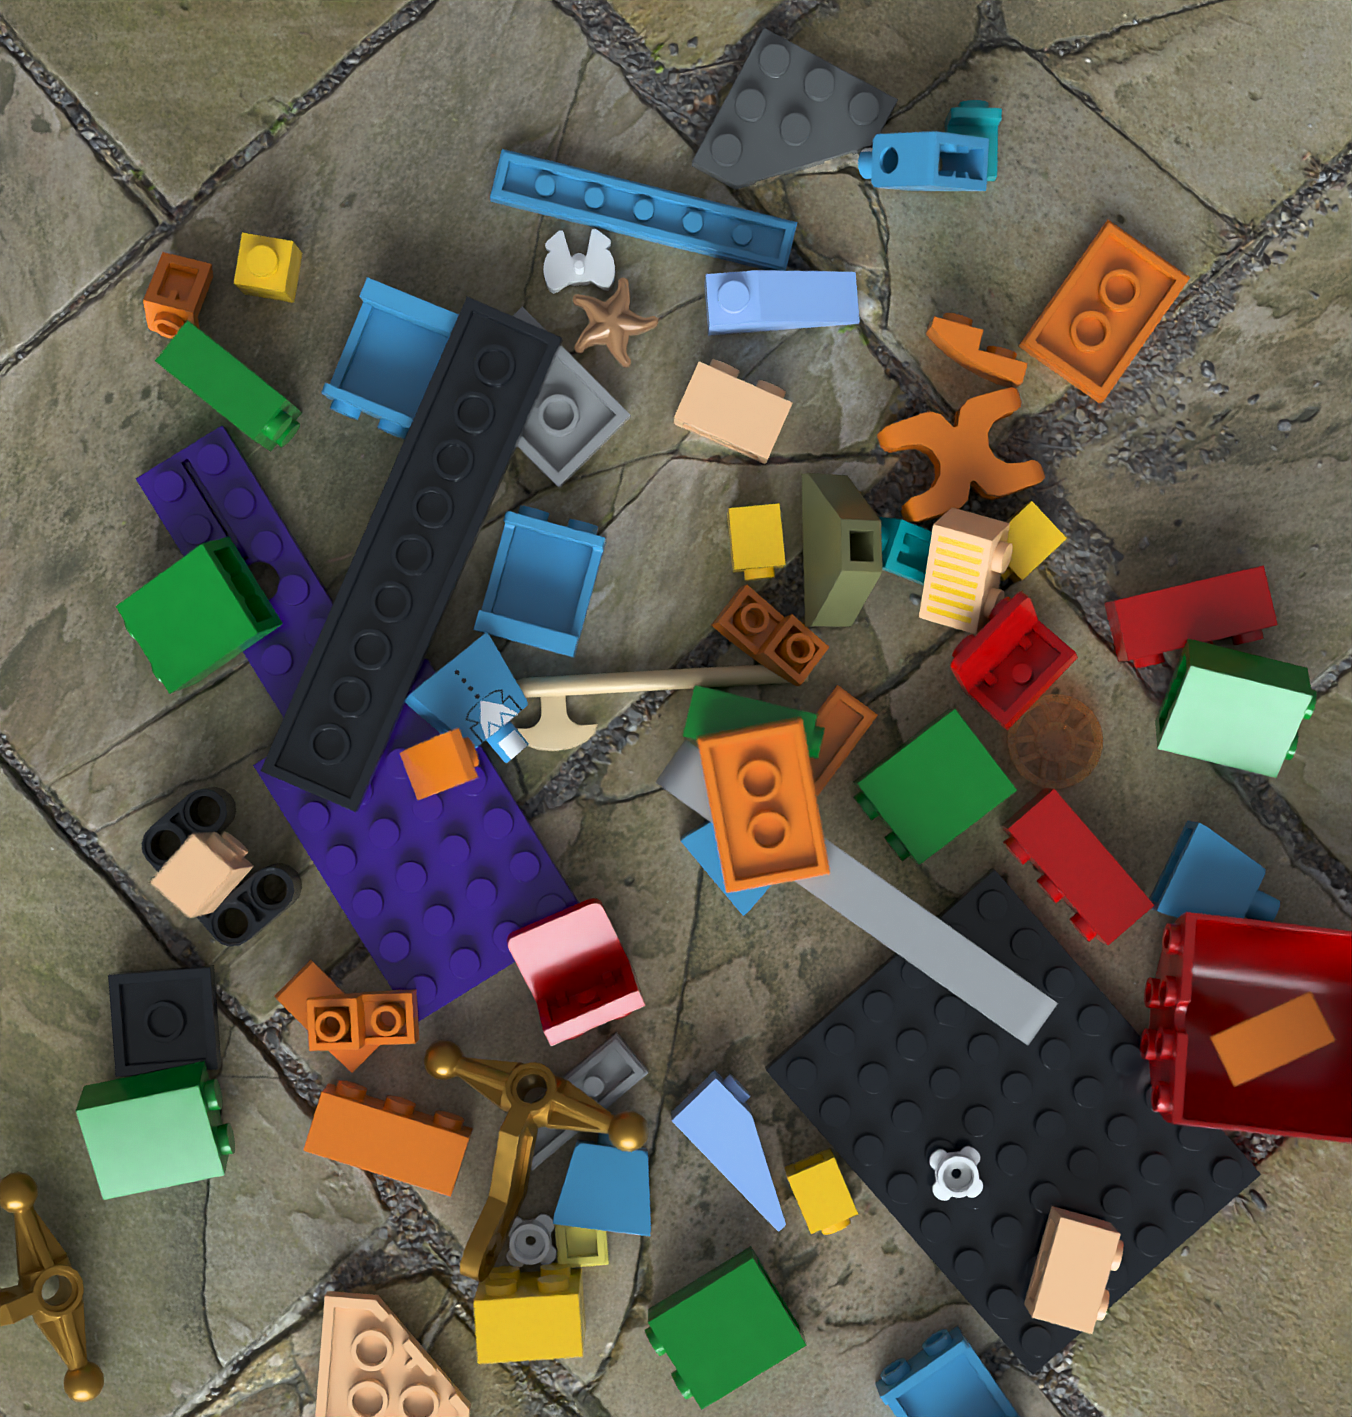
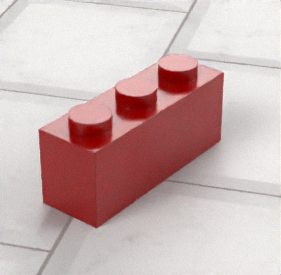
(1201, 610)
(1075, 867)

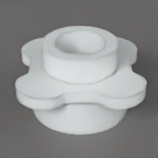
(966, 1184)
(541, 1251)

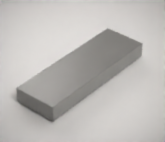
(604, 1078)

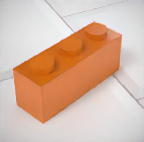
(388, 1137)

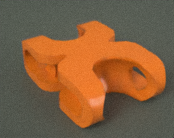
(961, 455)

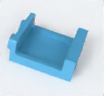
(389, 357)
(541, 581)
(943, 1382)

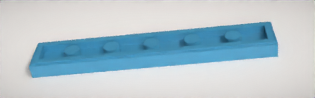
(642, 211)

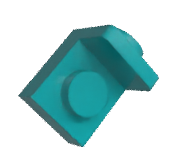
(977, 120)
(905, 549)

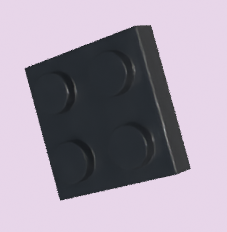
(164, 1019)

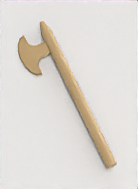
(558, 732)

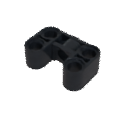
(246, 896)

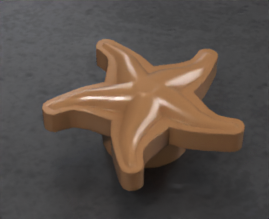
(611, 323)

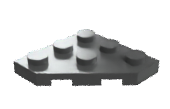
(789, 116)

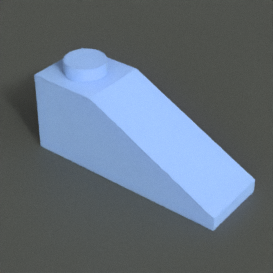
(779, 300)
(725, 1132)

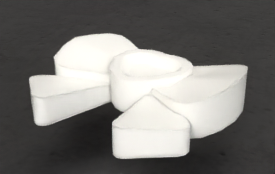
(564, 270)

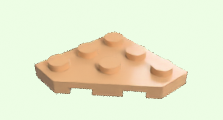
(377, 1366)

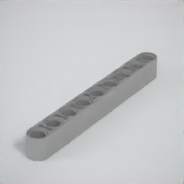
(897, 922)

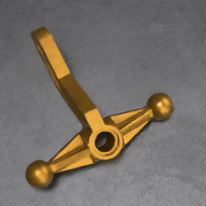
(560, 1108)
(63, 1314)

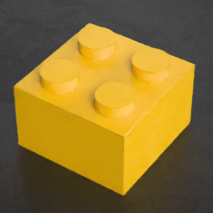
(530, 1314)

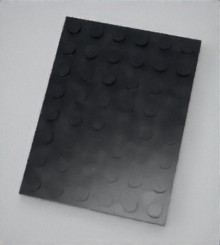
(1053, 1120)

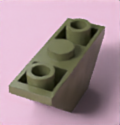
(838, 550)

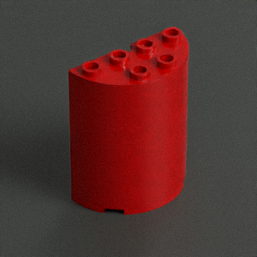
(1223, 974)

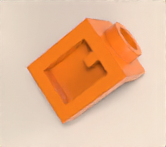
(176, 293)

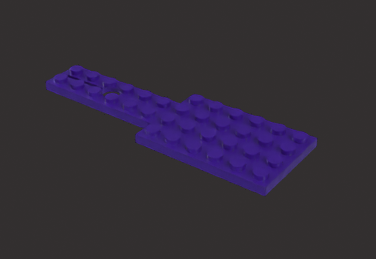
(420, 879)

